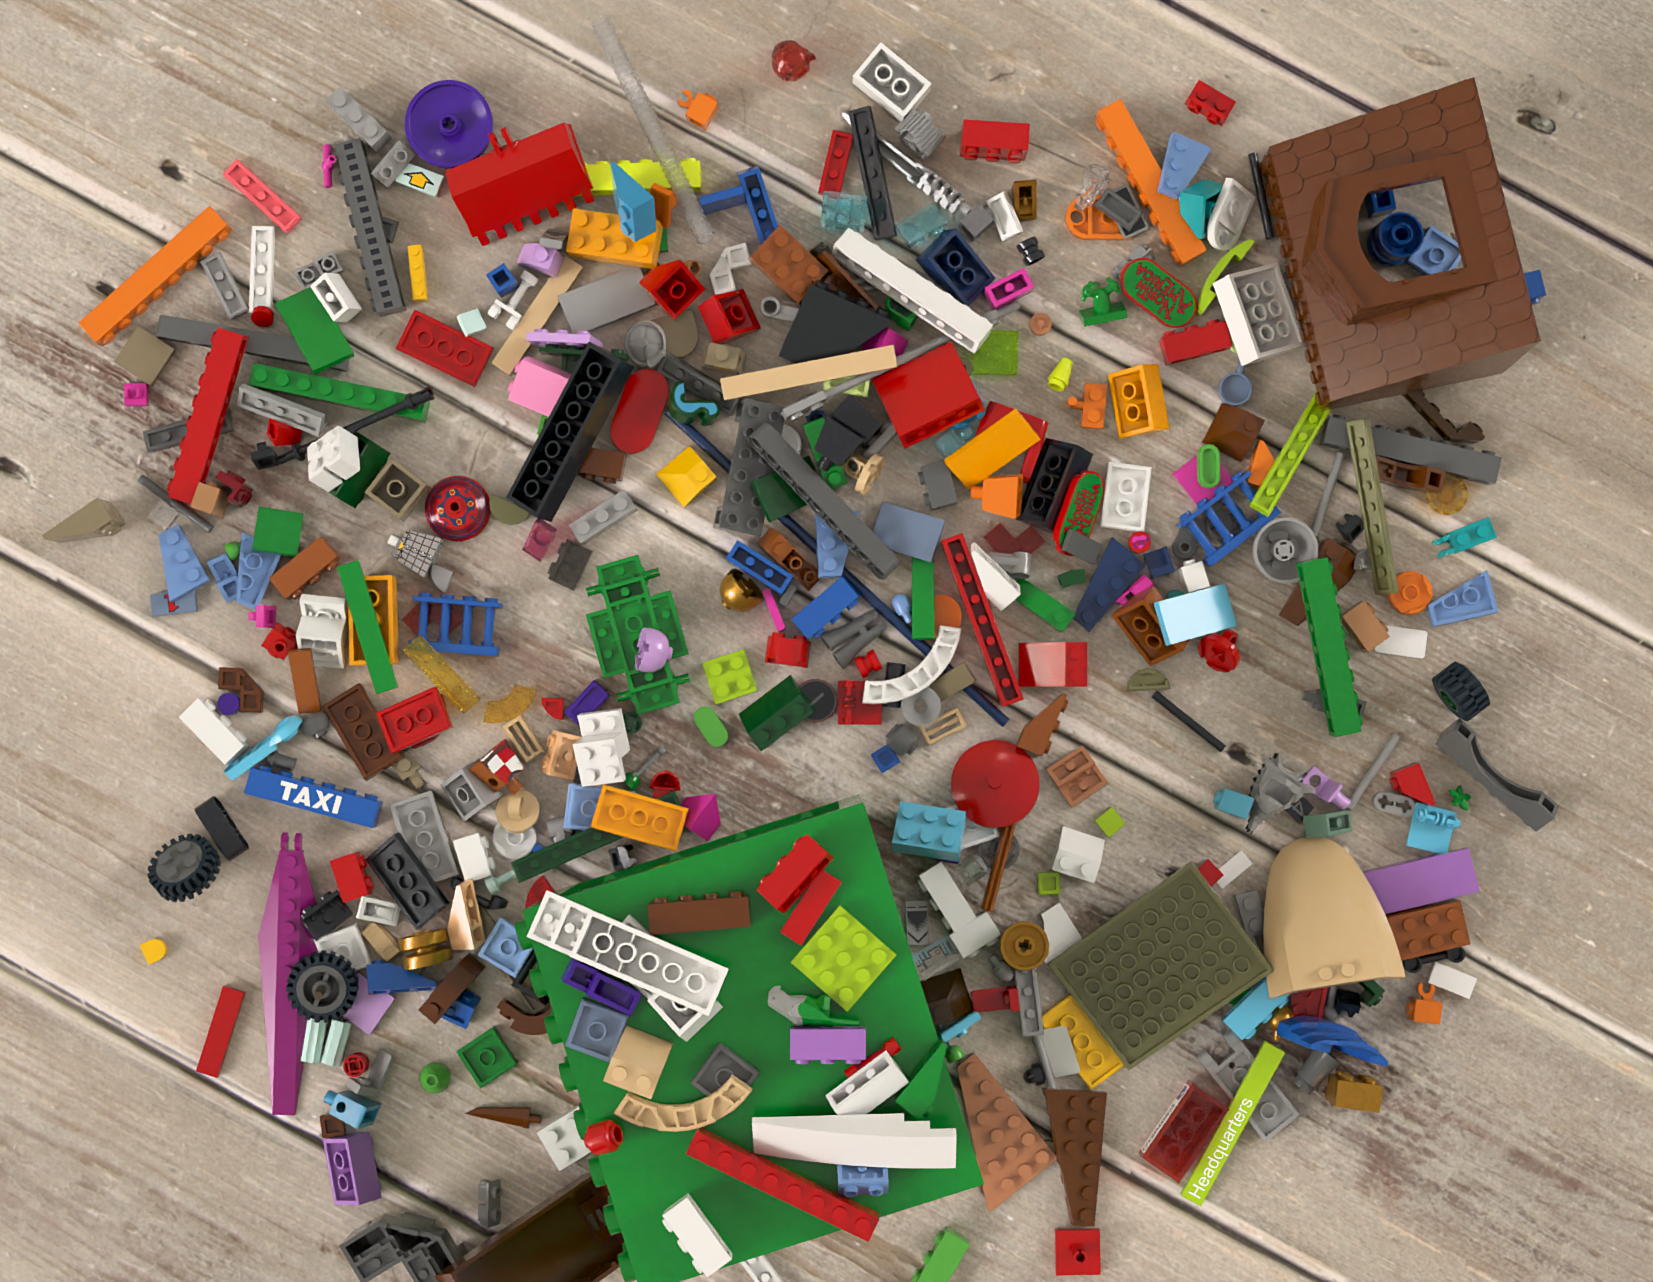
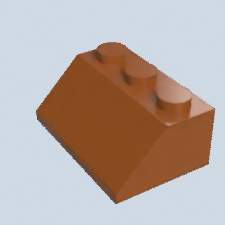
(1142, 627)

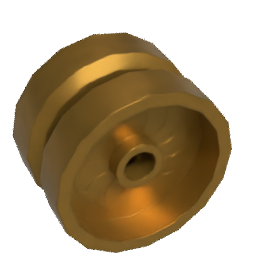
(1037, 945)
(425, 948)

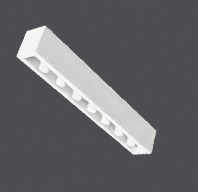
(911, 290)

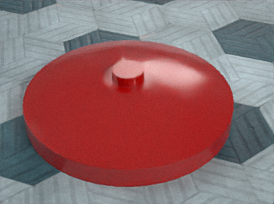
(995, 784)

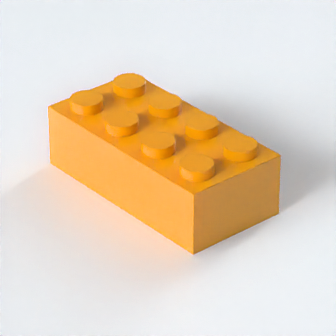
(600, 238)
(384, 599)

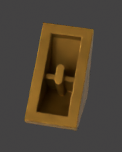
(1025, 199)

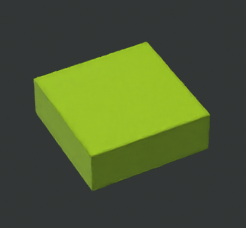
(1109, 822)
(1048, 883)

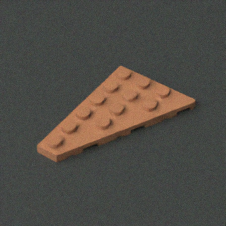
(1003, 1138)

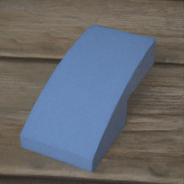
(225, 575)

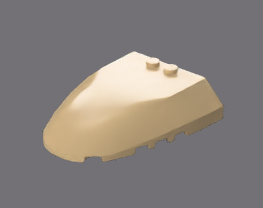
(1324, 921)

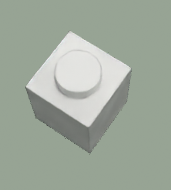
(1193, 576)

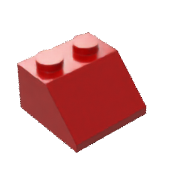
(672, 287)
(729, 316)

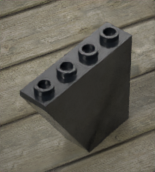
(831, 324)

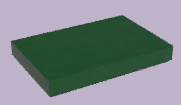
(777, 496)

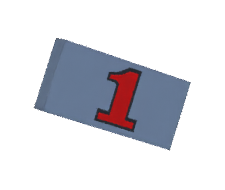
(162, 606)

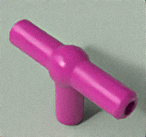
(328, 165)

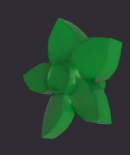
(1460, 798)

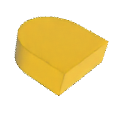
(154, 950)

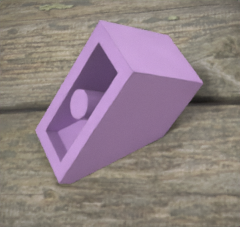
(540, 259)

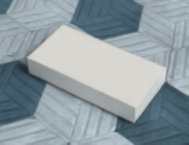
(1004, 216)
(1451, 980)

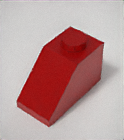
(1412, 783)

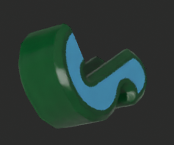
(689, 411)

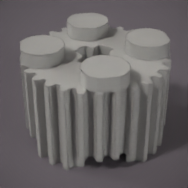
(920, 134)

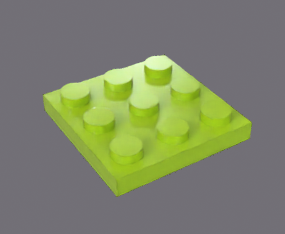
(843, 958)

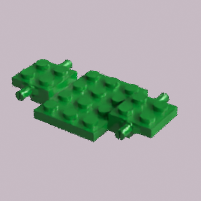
(618, 628)

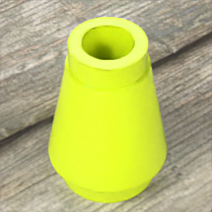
(1059, 377)

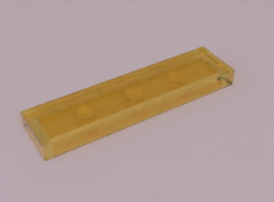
(441, 674)

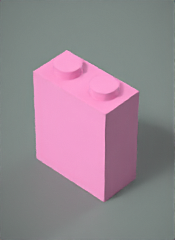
(537, 385)

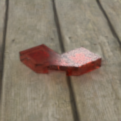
(1003, 542)
(434, 613)

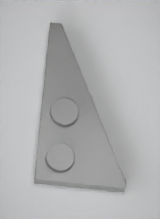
(877, 444)

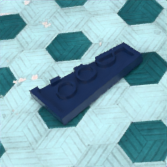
(1111, 578)

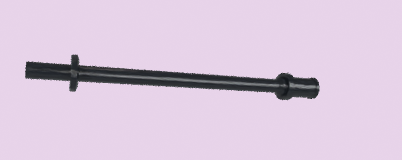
(410, 401)

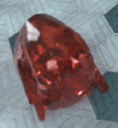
(791, 60)

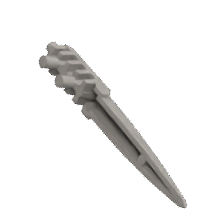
(922, 176)

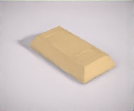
(381, 941)

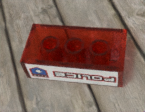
(1183, 1131)

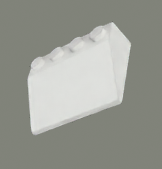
(1259, 313)

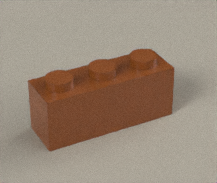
(305, 569)

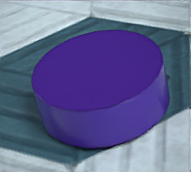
(228, 703)

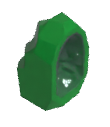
(901, 315)

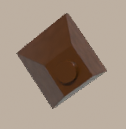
(1233, 431)

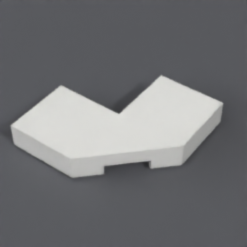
(730, 259)

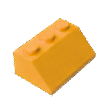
(1138, 401)

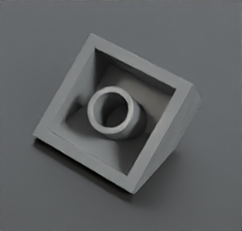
(468, 792)

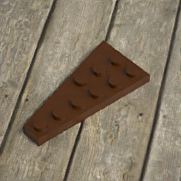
(1077, 1138)

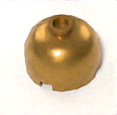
(738, 592)

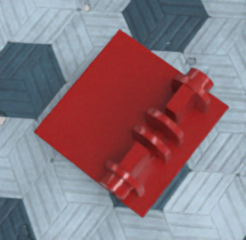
(850, 706)

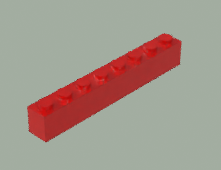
(208, 414)
(981, 620)
(783, 1184)

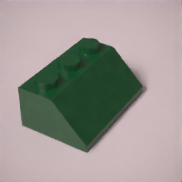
(371, 459)
(776, 713)

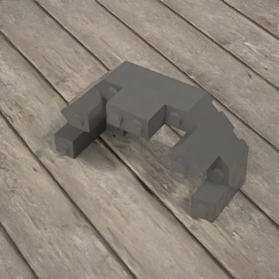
(408, 1239)

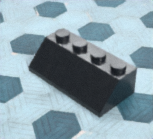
(1050, 481)

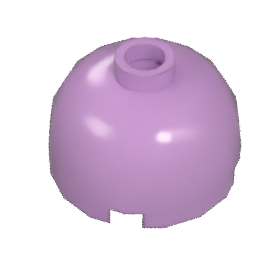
(653, 650)

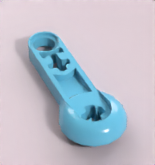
(283, 732)

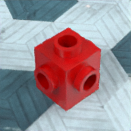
(280, 641)

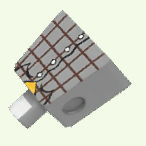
(416, 551)

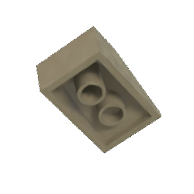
(92, 521)

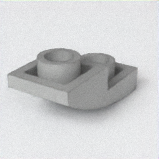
(310, 273)

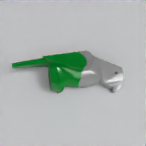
(805, 1009)

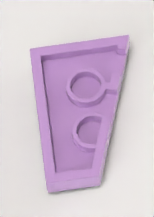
(542, 337)

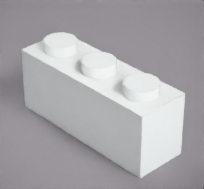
(214, 730)
(946, 897)
(868, 1087)
(696, 1235)

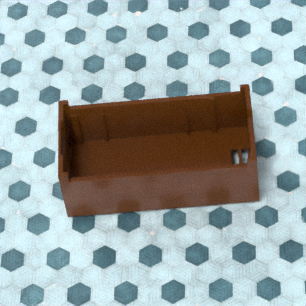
(547, 1243)

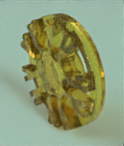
(1448, 496)

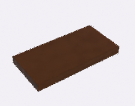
(360, 731)

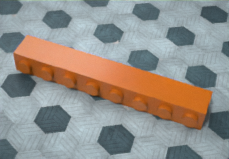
(1145, 176)
(155, 276)

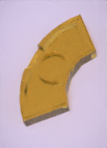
(511, 706)

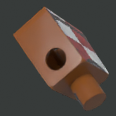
(499, 768)

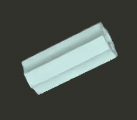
(314, 1041)
(336, 1042)

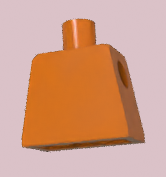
(1000, 494)

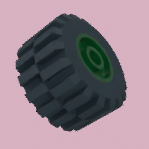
(1461, 691)

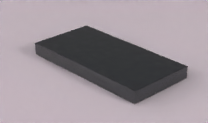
(407, 881)

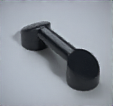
(496, 902)
(1454, 955)

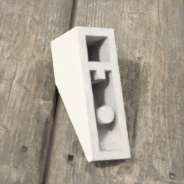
(997, 584)

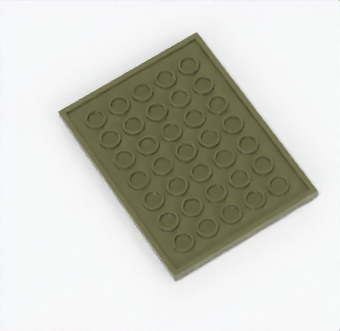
(1160, 966)

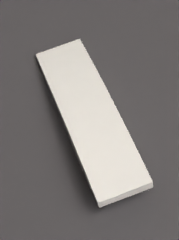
(627, 953)
(856, 1140)

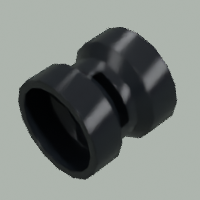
(1030, 249)

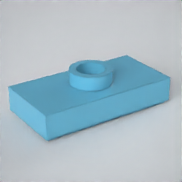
(959, 1027)

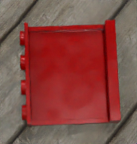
(928, 395)

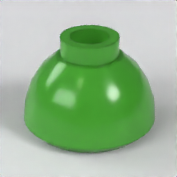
(434, 1077)

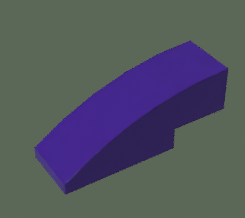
(601, 986)

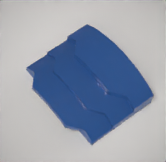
(1321, 1034)

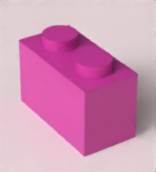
(1008, 289)

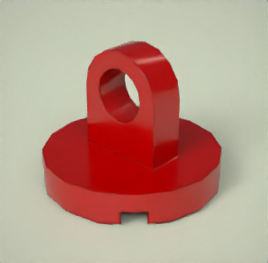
(1220, 651)

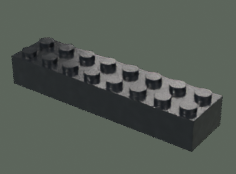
(570, 432)

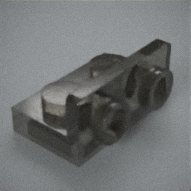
(570, 564)

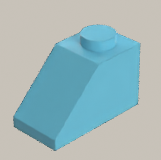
(1233, 803)

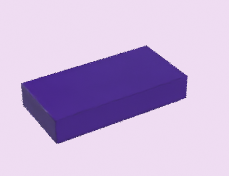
(588, 701)

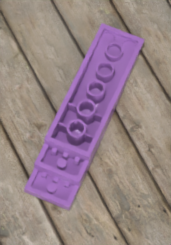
(1423, 880)

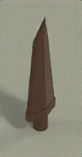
(511, 1115)

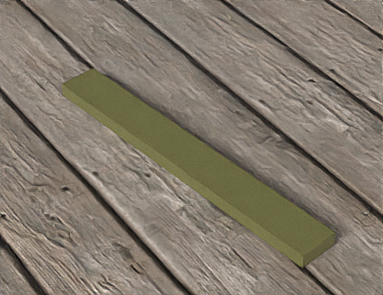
(1372, 506)

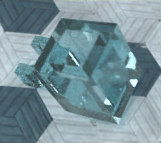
(951, 442)

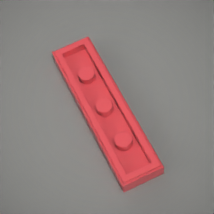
(262, 196)

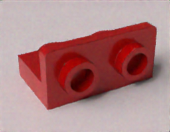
(1209, 103)

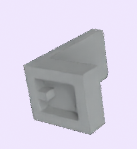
(375, 1081)

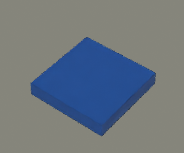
(722, 200)

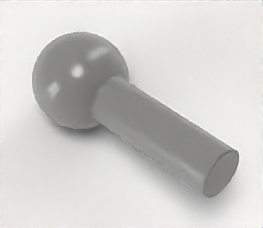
(1329, 1009)

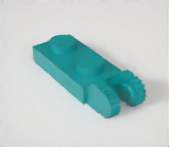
(1467, 537)

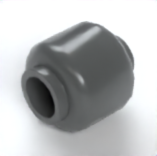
(902, 739)

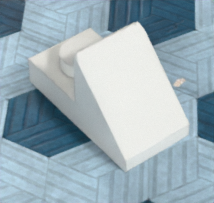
(378, 911)

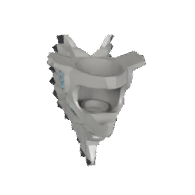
(1274, 791)

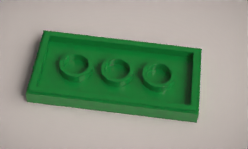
(314, 330)

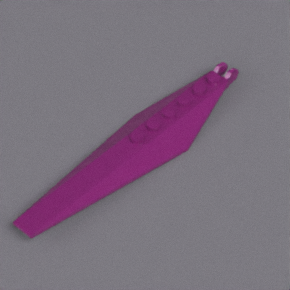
(281, 945)

